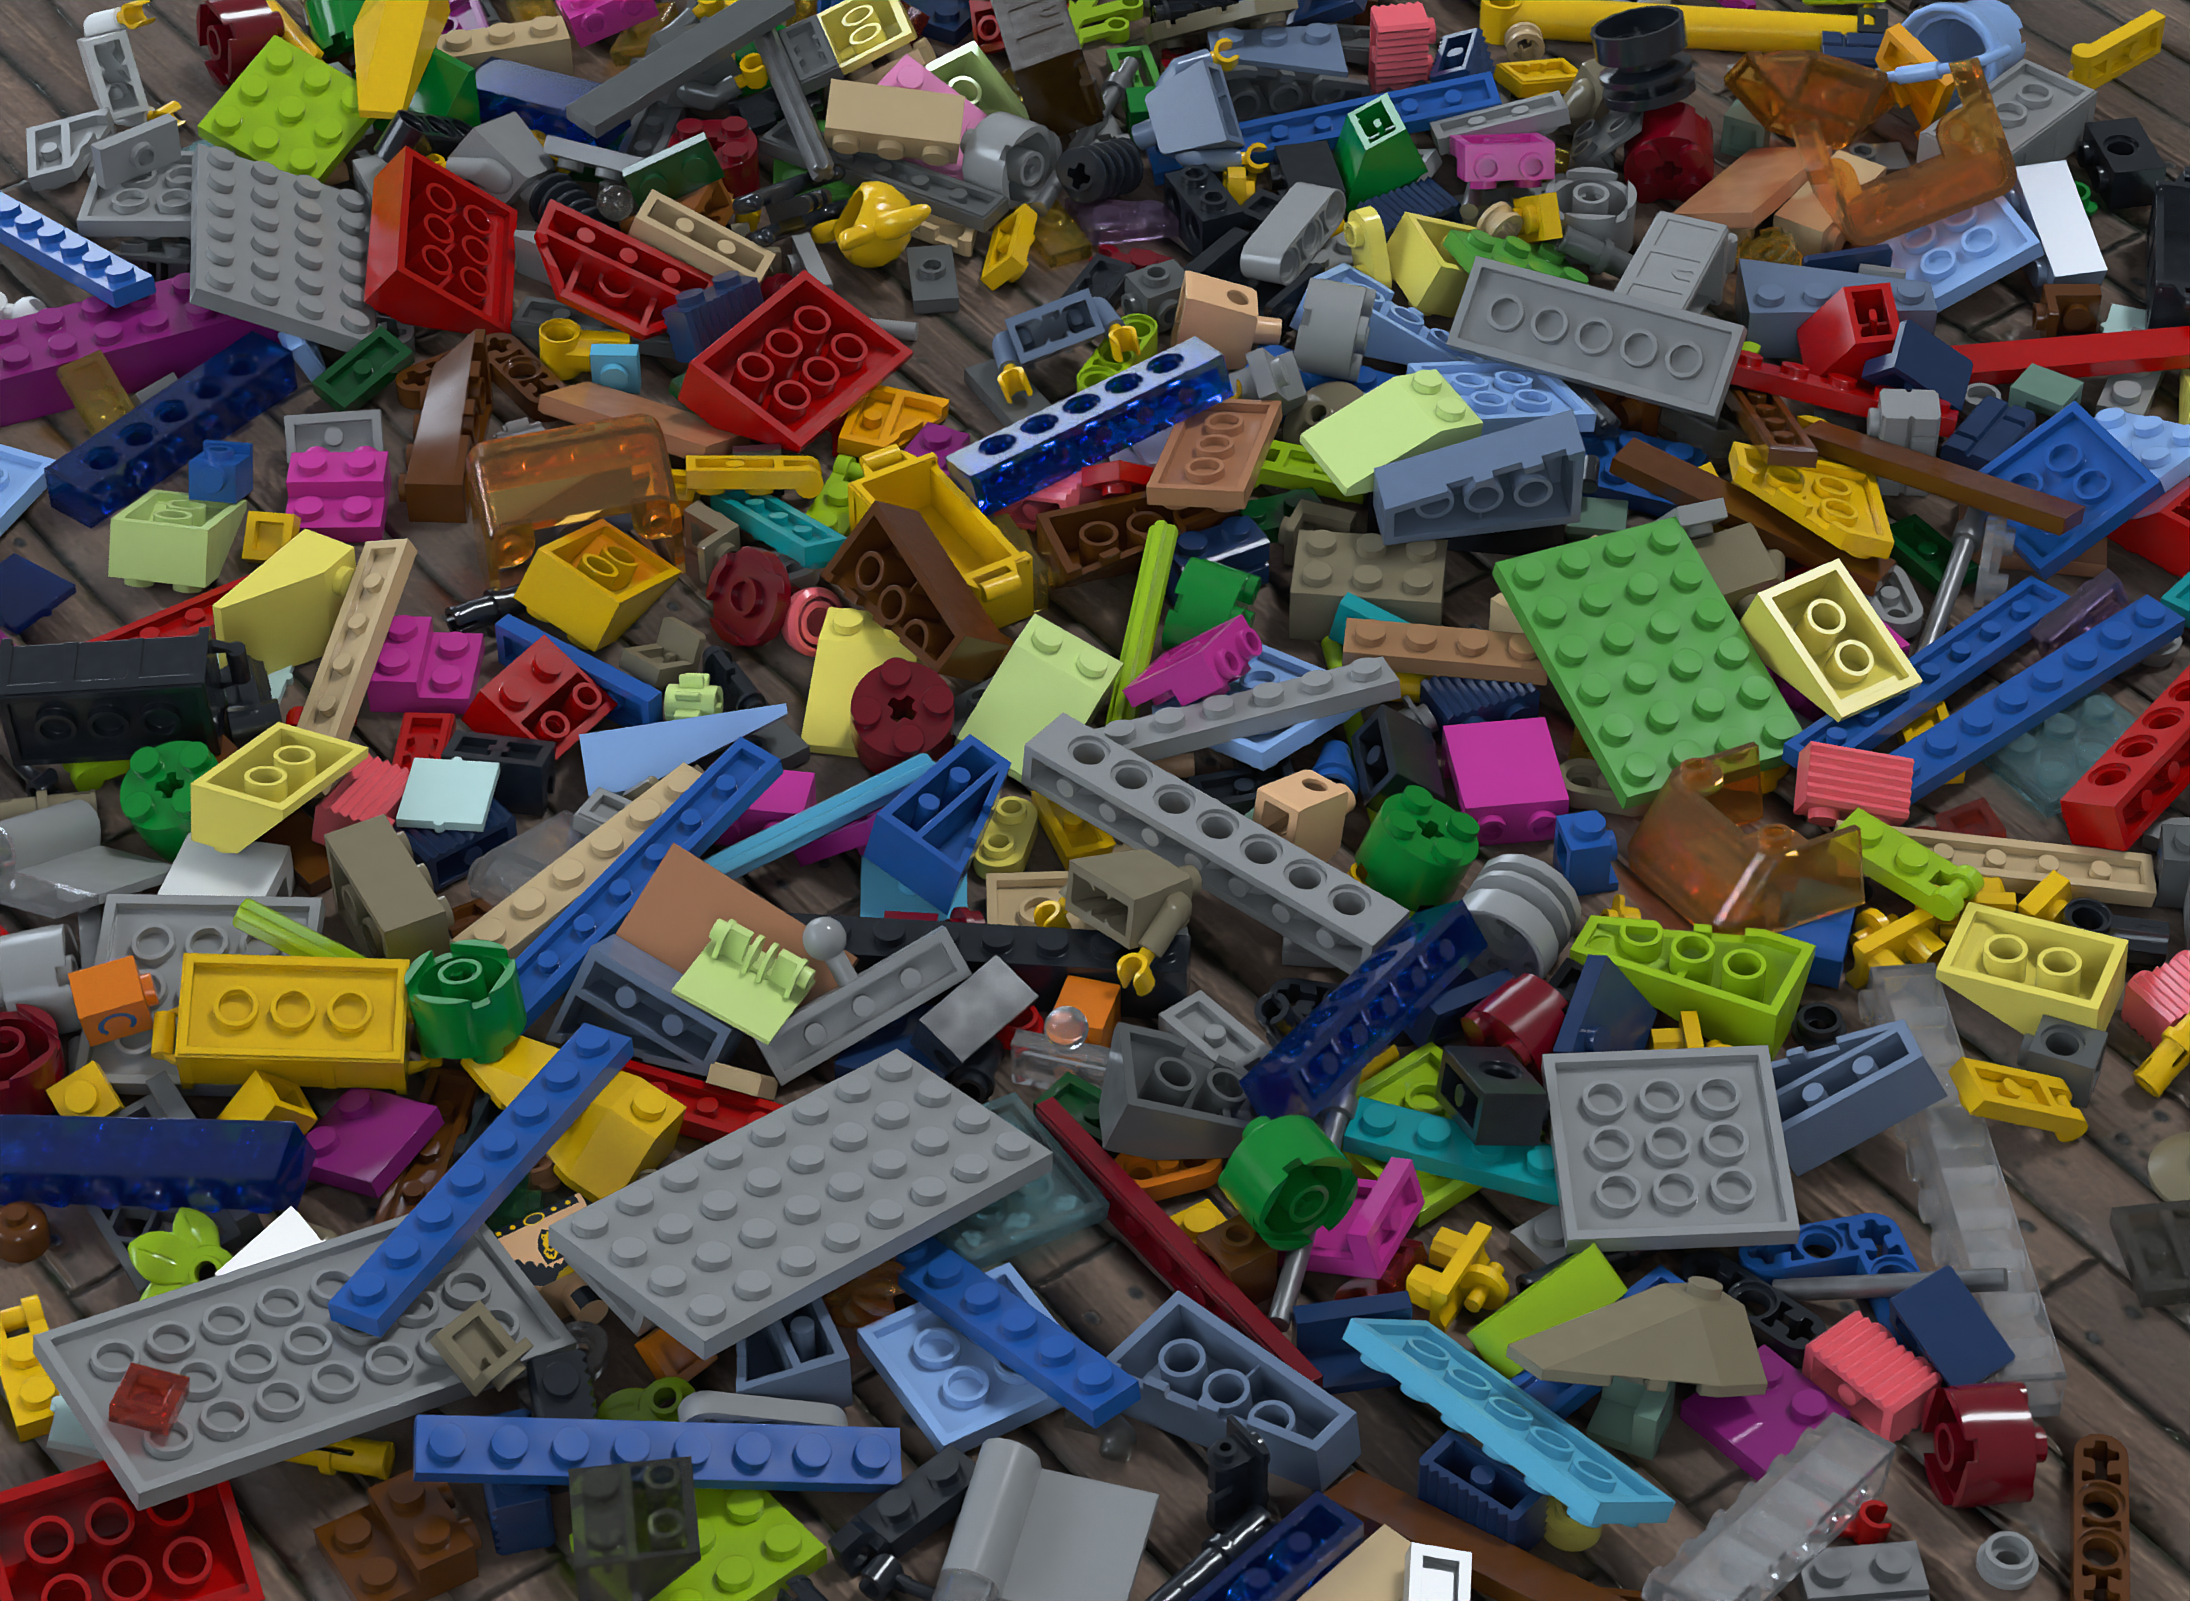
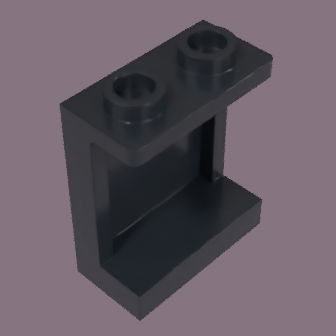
(1274, 300)

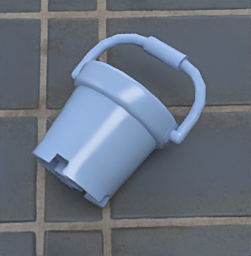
(1962, 32)

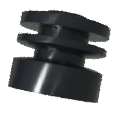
(1643, 58)

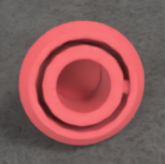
(806, 618)

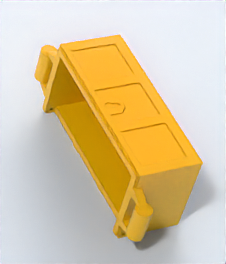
(981, 553)
(293, 1018)

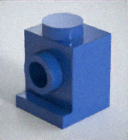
(221, 472)
(1585, 852)

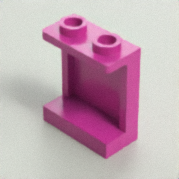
(1506, 778)
(1372, 1227)

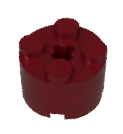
(235, 34)
(734, 147)
(1670, 154)
(903, 693)
(1519, 1016)
(29, 1061)
(1982, 1444)

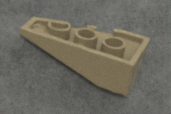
(1653, 1338)

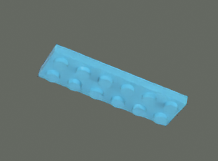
(1508, 1423)

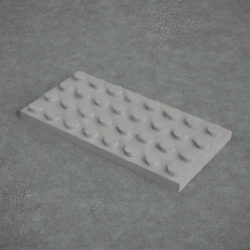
(799, 1202)
(273, 1366)

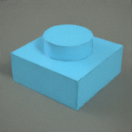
(616, 366)

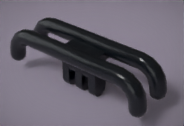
(789, 212)

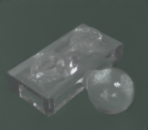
(1044, 1058)

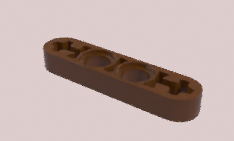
(2095, 1533)

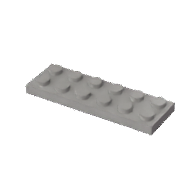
(1597, 338)

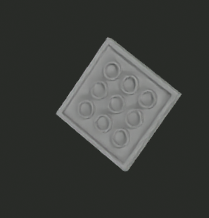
(157, 935)
(1669, 1149)

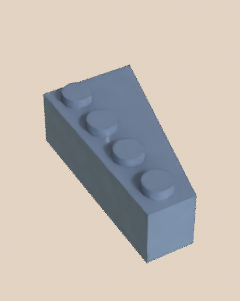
(1780, 297)
(1485, 484)
(1202, 1370)

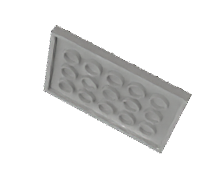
(279, 249)

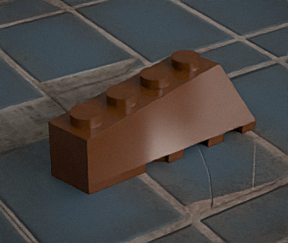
(451, 422)
(1109, 535)
(916, 592)

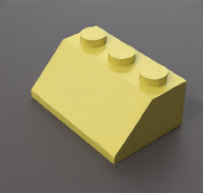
(266, 784)

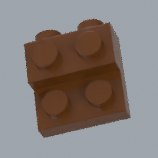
(401, 1543)

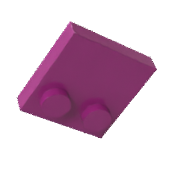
(370, 1139)
(1761, 1426)

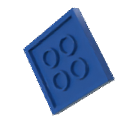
(2082, 464)

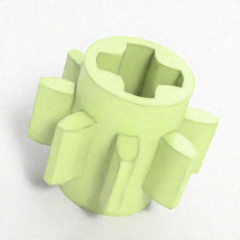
(692, 697)

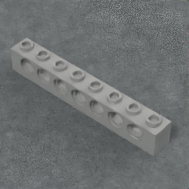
(1233, 854)

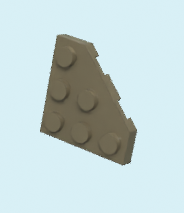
(1243, 16)

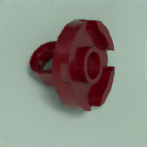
(749, 596)

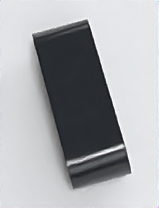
(422, 133)

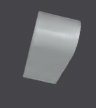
(1293, 233)

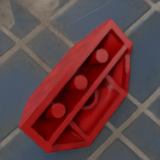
(611, 272)

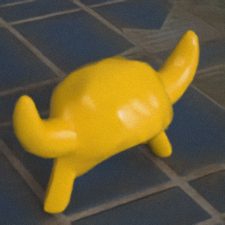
(873, 225)

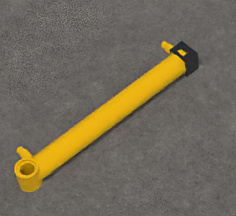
(1706, 26)

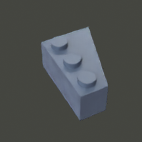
(1298, 49)
(632, 996)

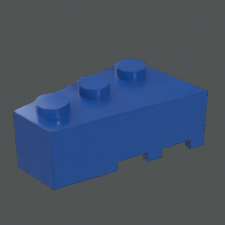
(938, 822)

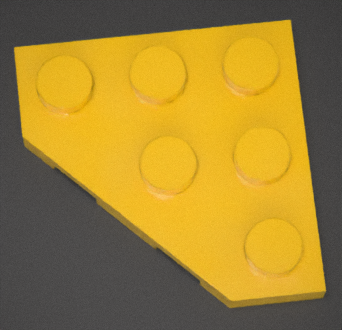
(1828, 500)

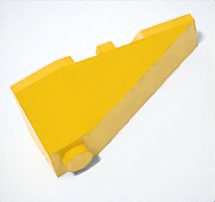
(613, 1139)

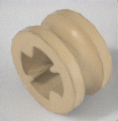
(1522, 31)
(1500, 221)

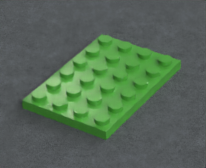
(1645, 654)

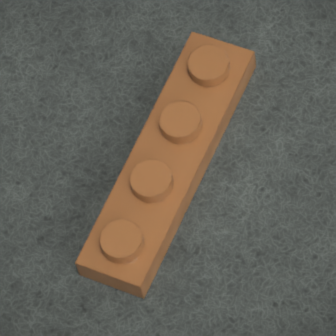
(1444, 651)

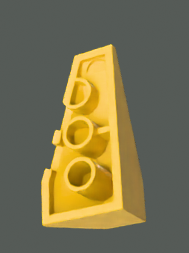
(393, 51)

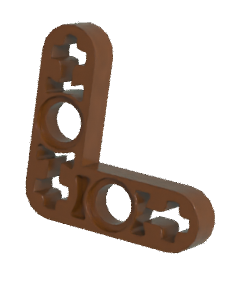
(506, 360)

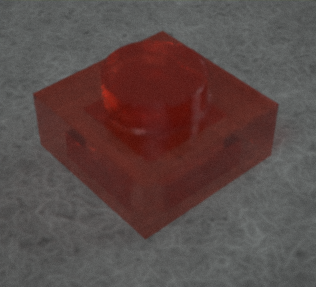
(149, 1399)

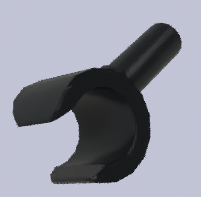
(40, 780)
(885, 1574)

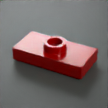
(423, 736)

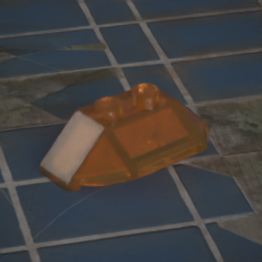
(1809, 86)

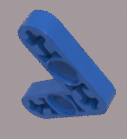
(1854, 1253)

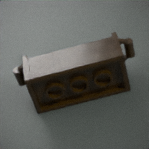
(1049, 64)

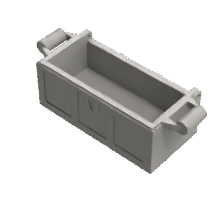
(2038, 113)
(1681, 263)

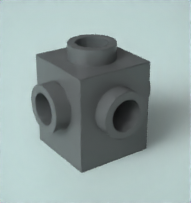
(1154, 292)

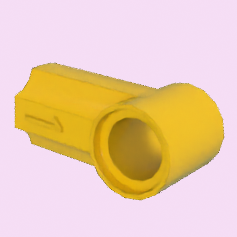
(567, 347)

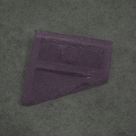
(1122, 221)

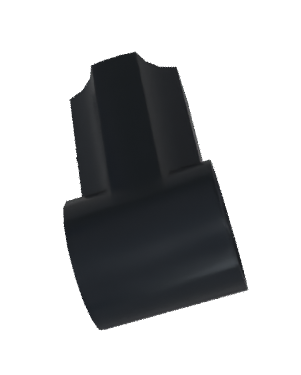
(250, 705)
(2146, 937)

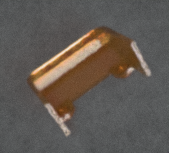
(1968, 172)
(568, 479)
(1733, 880)

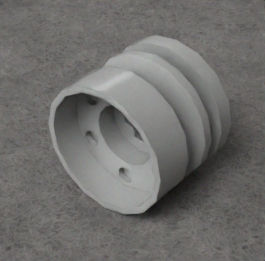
(1523, 914)

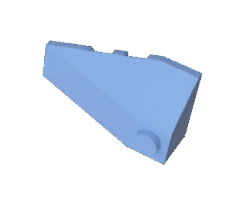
(1395, 331)
(630, 754)

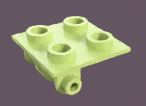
(744, 982)

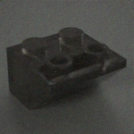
(633, 1527)

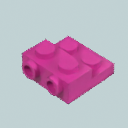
(599, 19)
(1503, 157)
(340, 492)
(1198, 666)
(425, 669)

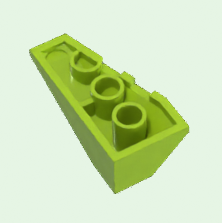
(1737, 983)

